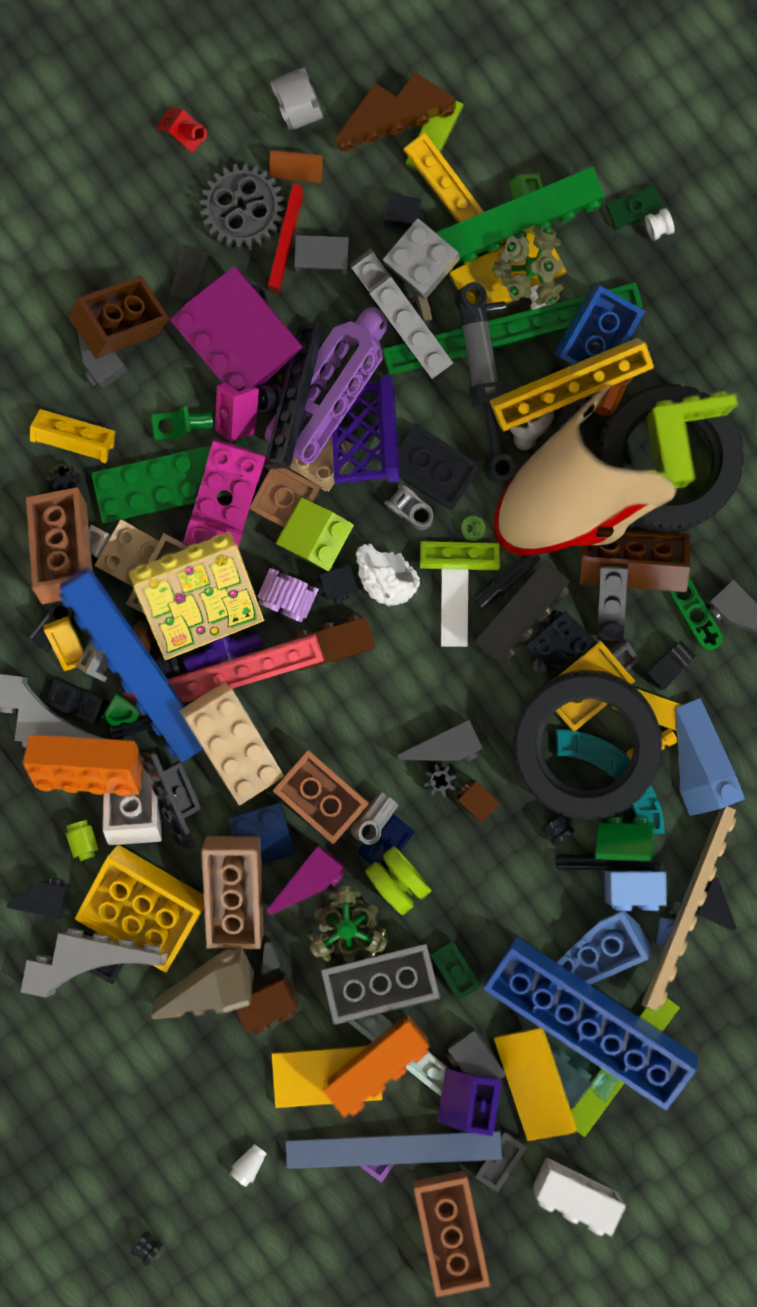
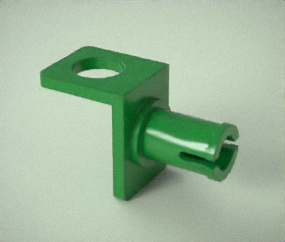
(181, 422)

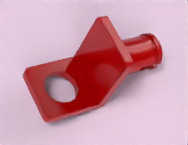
(183, 128)

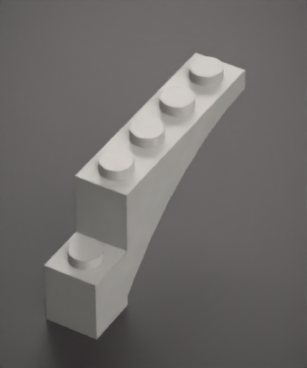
(401, 313)
(33, 714)
(80, 953)

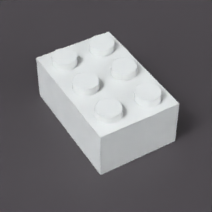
(578, 1197)

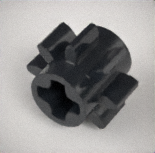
(63, 478)

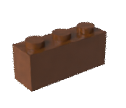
(341, 640)

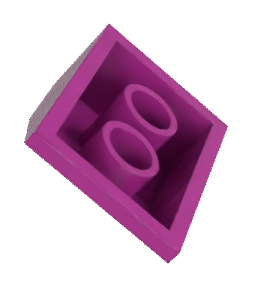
(313, 876)

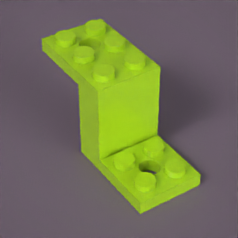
(669, 434)

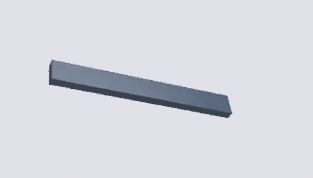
(392, 1149)

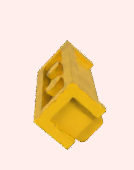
(72, 435)

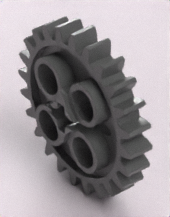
(231, 186)

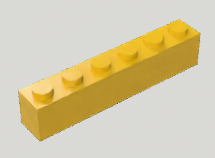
(571, 384)

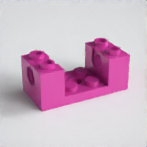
(228, 469)

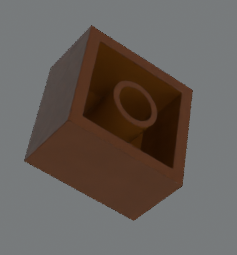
(268, 1003)

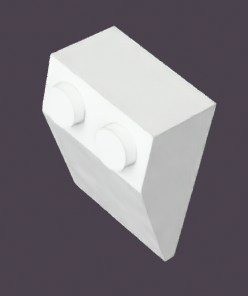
(133, 817)

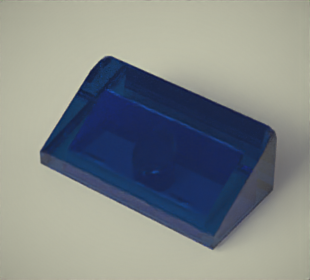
(393, 833)

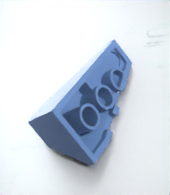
(704, 768)
(607, 949)

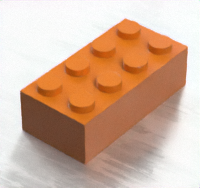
(84, 765)
(376, 1065)

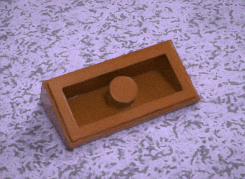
(296, 166)

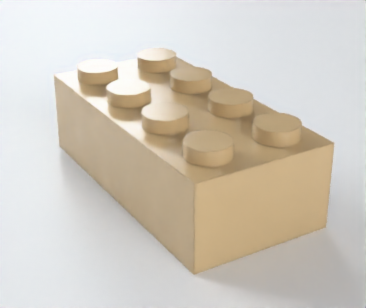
(232, 743)

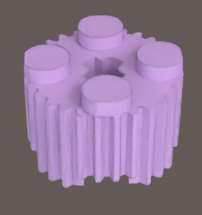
(288, 594)

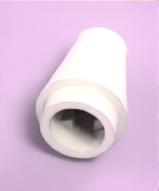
(247, 1166)

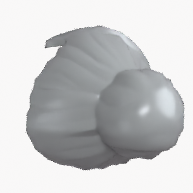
(527, 433)

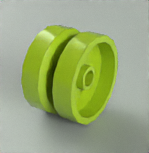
(400, 879)

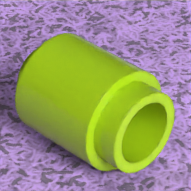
(81, 840)

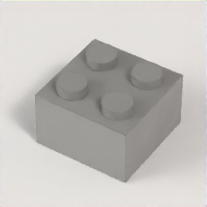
(421, 258)

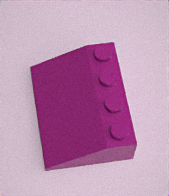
(236, 332)

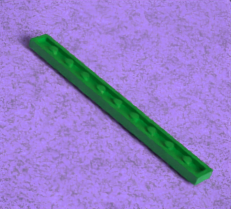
(505, 330)

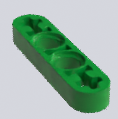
(686, 606)

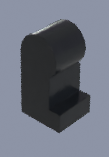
(670, 665)

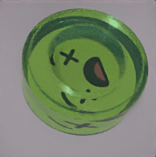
(473, 527)

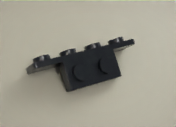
(176, 794)

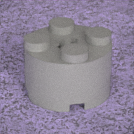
(297, 99)

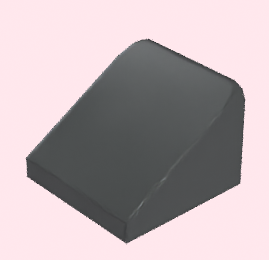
(624, 653)
(270, 957)

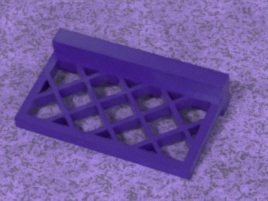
(387, 435)

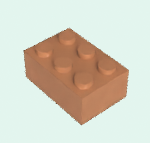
(321, 796)

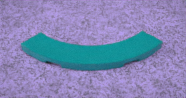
(613, 762)

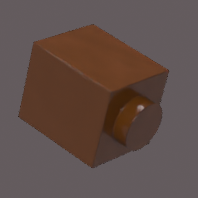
(477, 800)

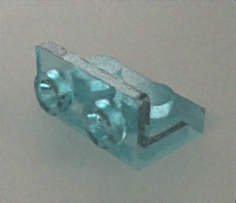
(574, 1080)

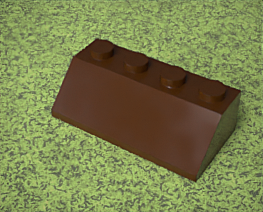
(647, 558)

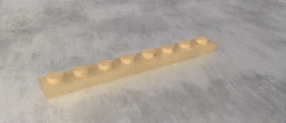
(685, 918)

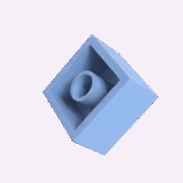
(635, 888)

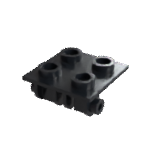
(561, 642)

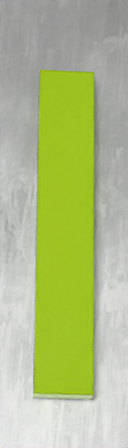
(591, 1107)

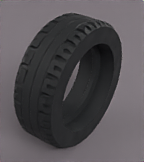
(725, 445)
(587, 802)

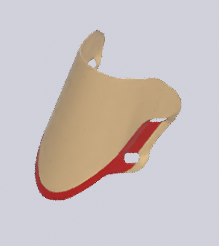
(567, 495)

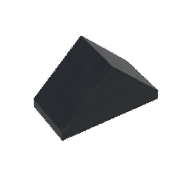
(716, 907)

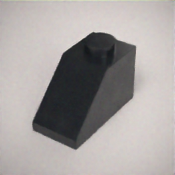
(44, 899)

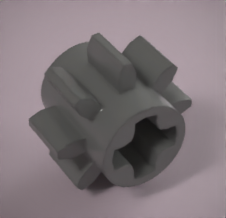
(447, 778)

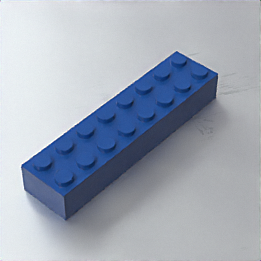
(591, 1023)

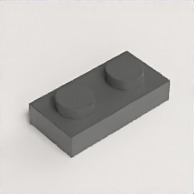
(495, 1172)

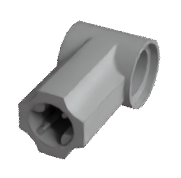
(376, 816)

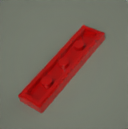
(286, 239)

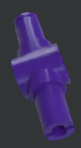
(222, 650)

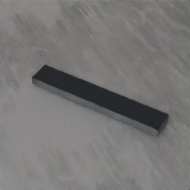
(294, 398)

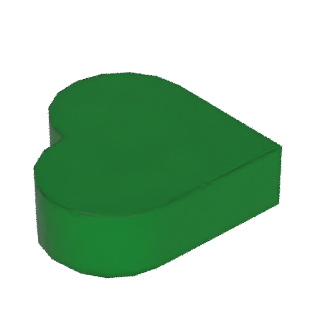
(121, 710)

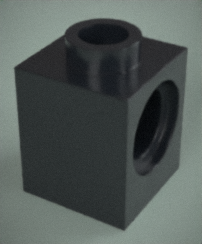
(403, 211)

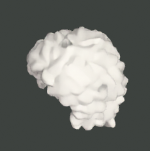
(386, 575)

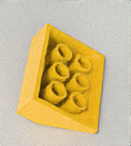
(141, 904)

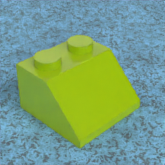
(314, 534)

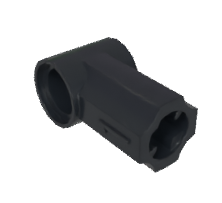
(38, 636)

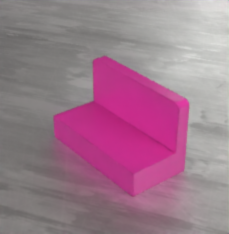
(236, 412)

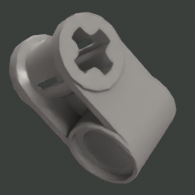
(409, 507)

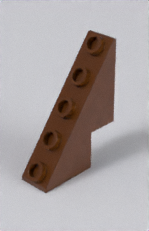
(387, 114)

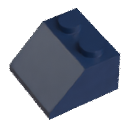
(271, 827)

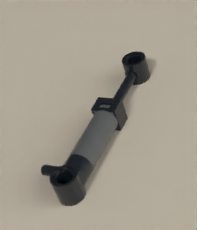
(483, 370)

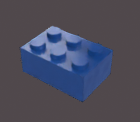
(598, 325)

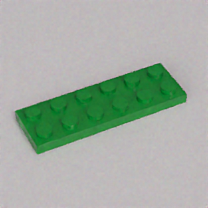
(153, 485)

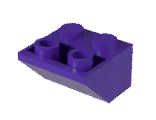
(469, 1101)

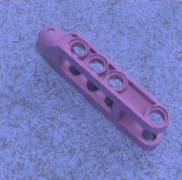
(323, 418)

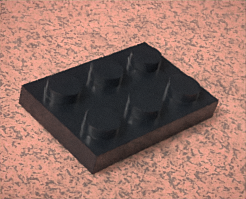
(435, 467)

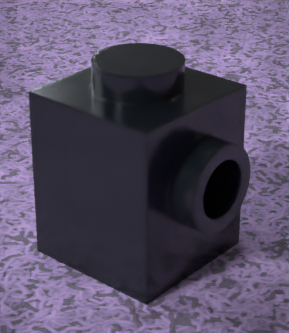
(337, 584)

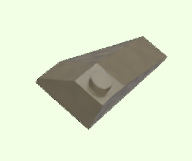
(218, 984)

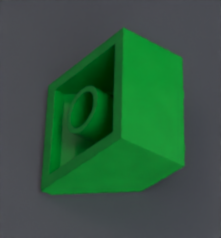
(626, 839)

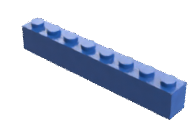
(131, 660)

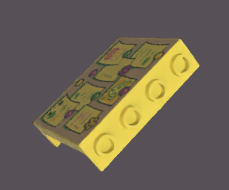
(196, 595)

